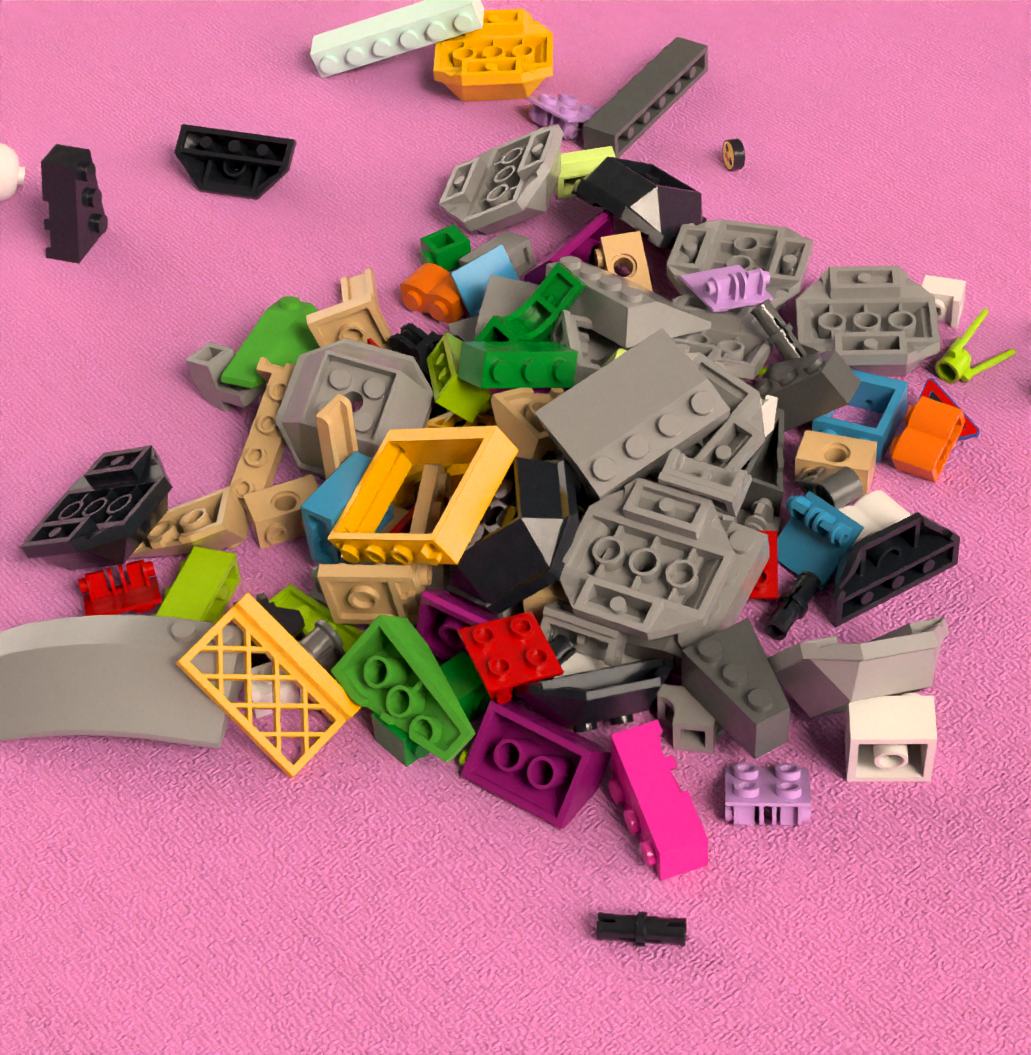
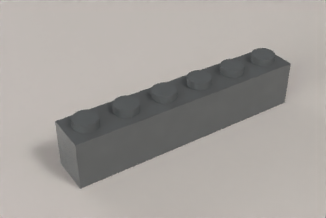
(646, 96)

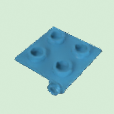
(474, 276)
(815, 536)

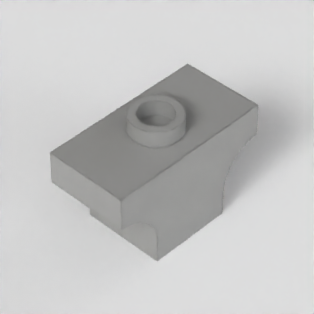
(691, 723)

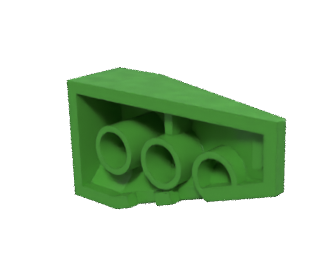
(278, 336)
(402, 682)

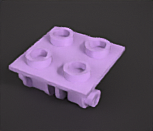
(562, 111)
(729, 287)
(774, 787)

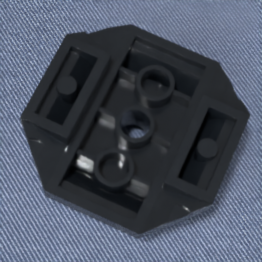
(642, 198)
(104, 512)
(519, 537)

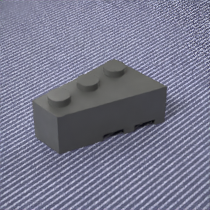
(809, 386)
(767, 468)
(738, 687)

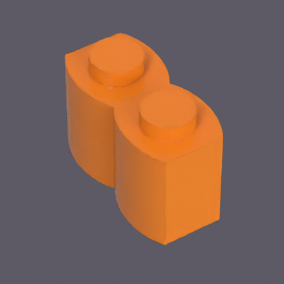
(433, 292)
(927, 438)

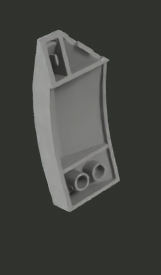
(113, 679)

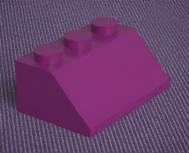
(578, 244)
(441, 618)
(535, 763)

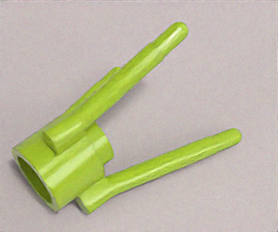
(957, 361)

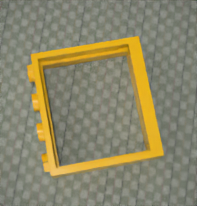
(489, 459)

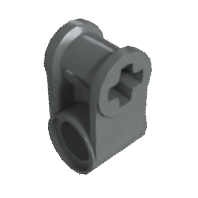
(834, 485)
(324, 645)

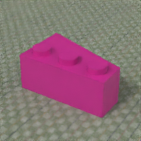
(654, 803)

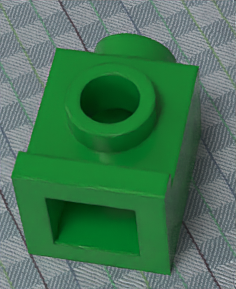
(444, 248)

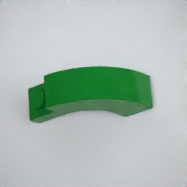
(539, 313)

